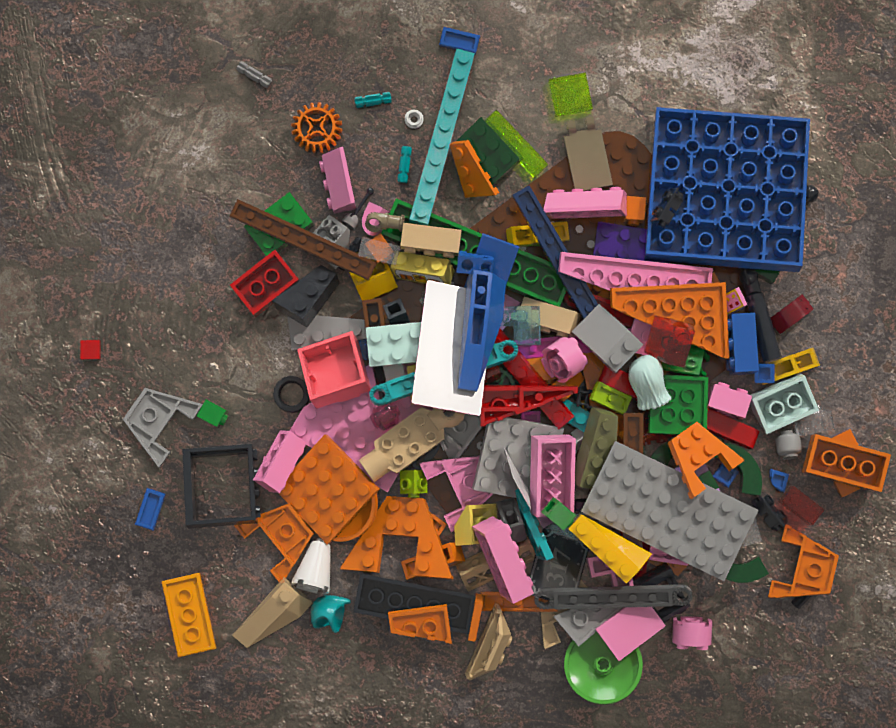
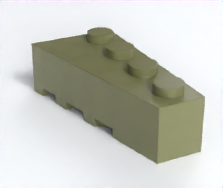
(595, 446)

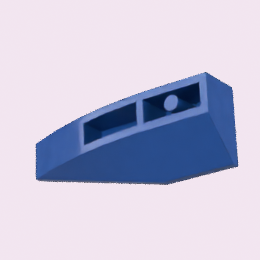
(480, 326)

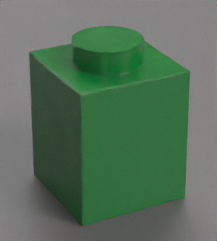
(213, 414)
(558, 514)

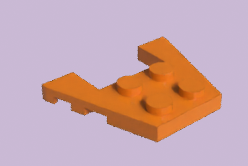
(694, 449)
(287, 533)
(813, 571)

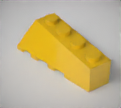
(615, 551)

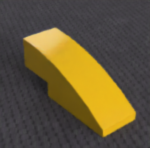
(524, 237)
(795, 364)

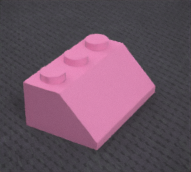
(337, 181)

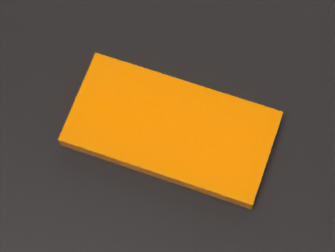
(189, 615)

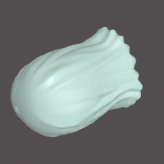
(648, 382)

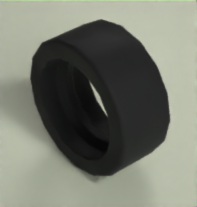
(277, 392)

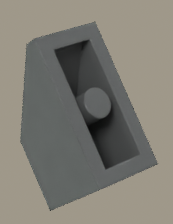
(511, 515)

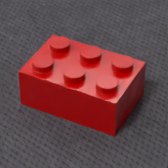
(264, 283)

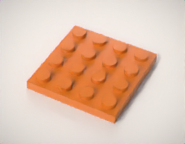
(328, 489)

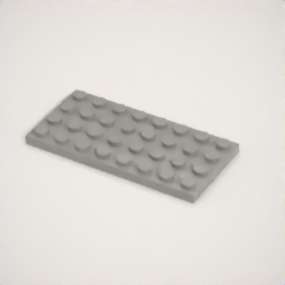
(655, 508)

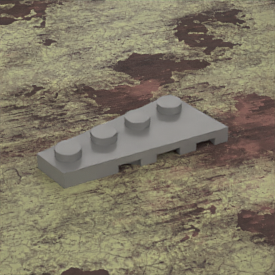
(324, 328)

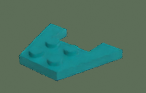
(531, 525)

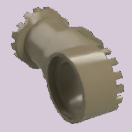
(385, 220)

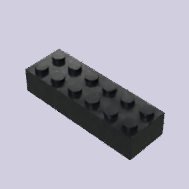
(382, 595)

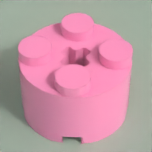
(563, 359)
(692, 632)

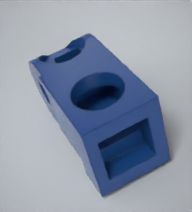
(468, 262)

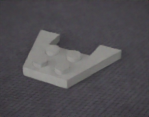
(151, 415)

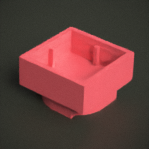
(334, 370)

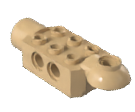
(408, 441)

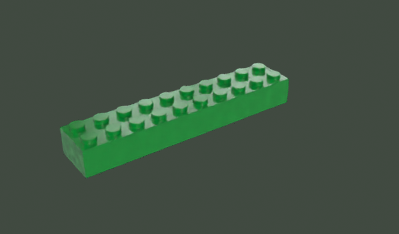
(529, 275)

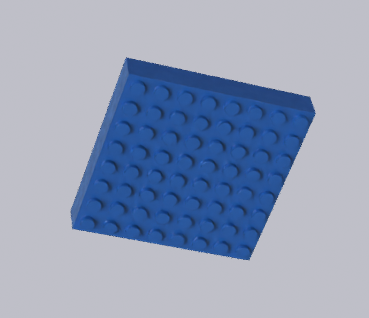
(739, 188)

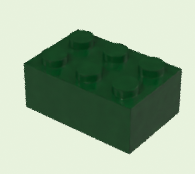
(493, 149)

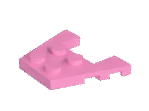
(461, 475)

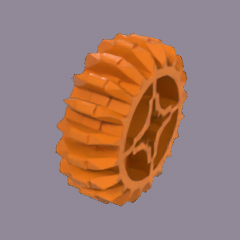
(311, 134)

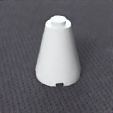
(314, 569)

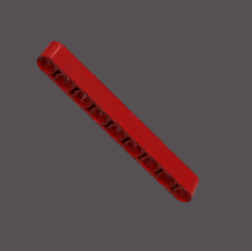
(716, 422)

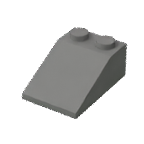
(607, 338)

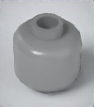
(788, 445)

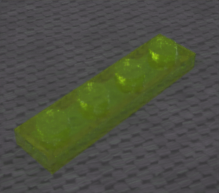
(532, 160)

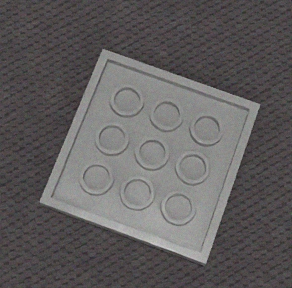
(514, 436)

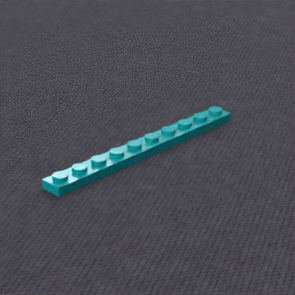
(441, 137)

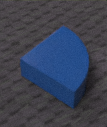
(778, 479)

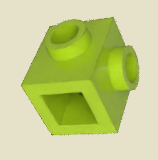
(413, 483)

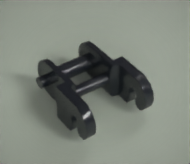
(586, 406)

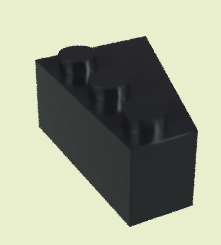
(307, 295)

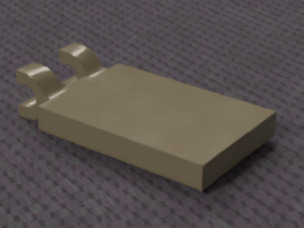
(587, 156)

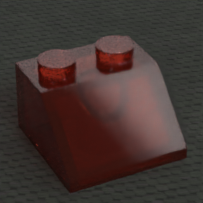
(670, 340)

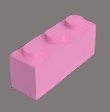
(280, 461)

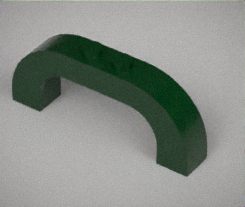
(749, 470)
(743, 572)

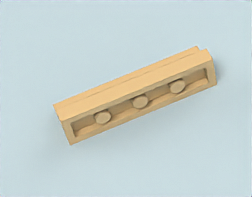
(478, 566)

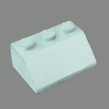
(783, 403)

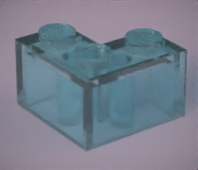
(524, 322)

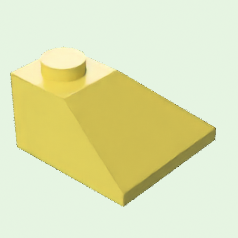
(471, 516)

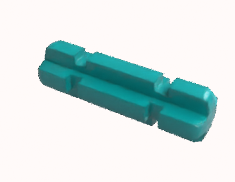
(374, 99)
(404, 164)

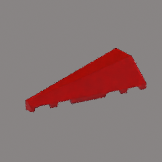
(515, 399)

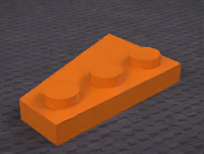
(471, 175)
(422, 622)

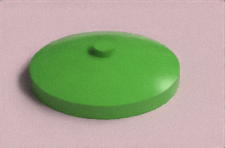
(598, 674)

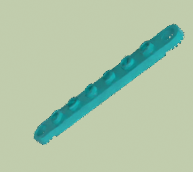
(403, 386)

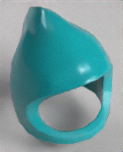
(331, 609)

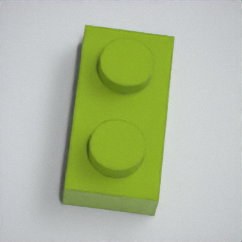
(610, 398)

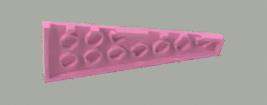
(619, 272)

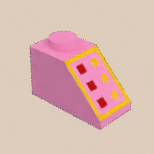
(735, 301)

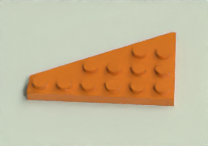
(695, 304)

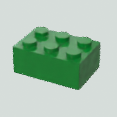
(288, 210)

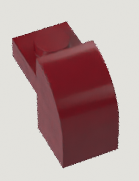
(791, 314)

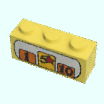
(422, 268)

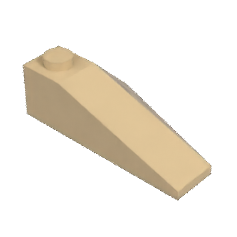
(277, 610)

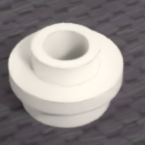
(413, 113)

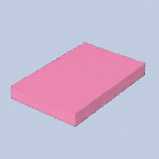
(629, 629)

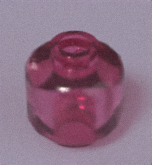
(385, 416)

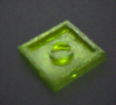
(570, 94)

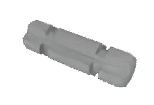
(254, 74)

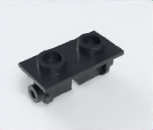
(662, 212)
(775, 516)

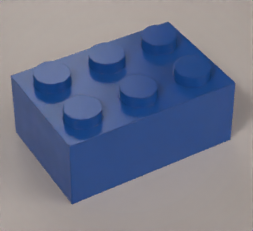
(742, 344)

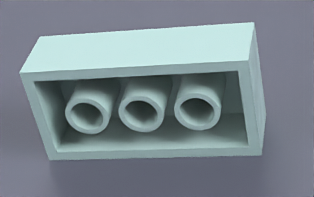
(393, 344)

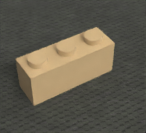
(430, 240)
(555, 318)

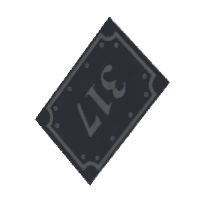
(562, 570)

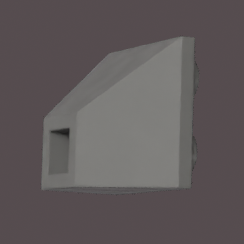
(335, 232)

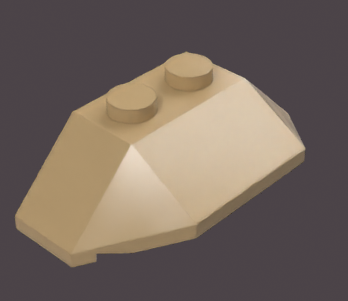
(491, 645)

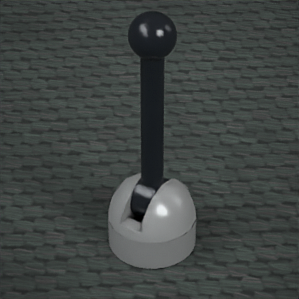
(351, 219)

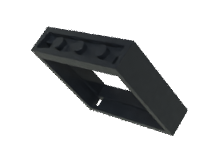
(189, 493)

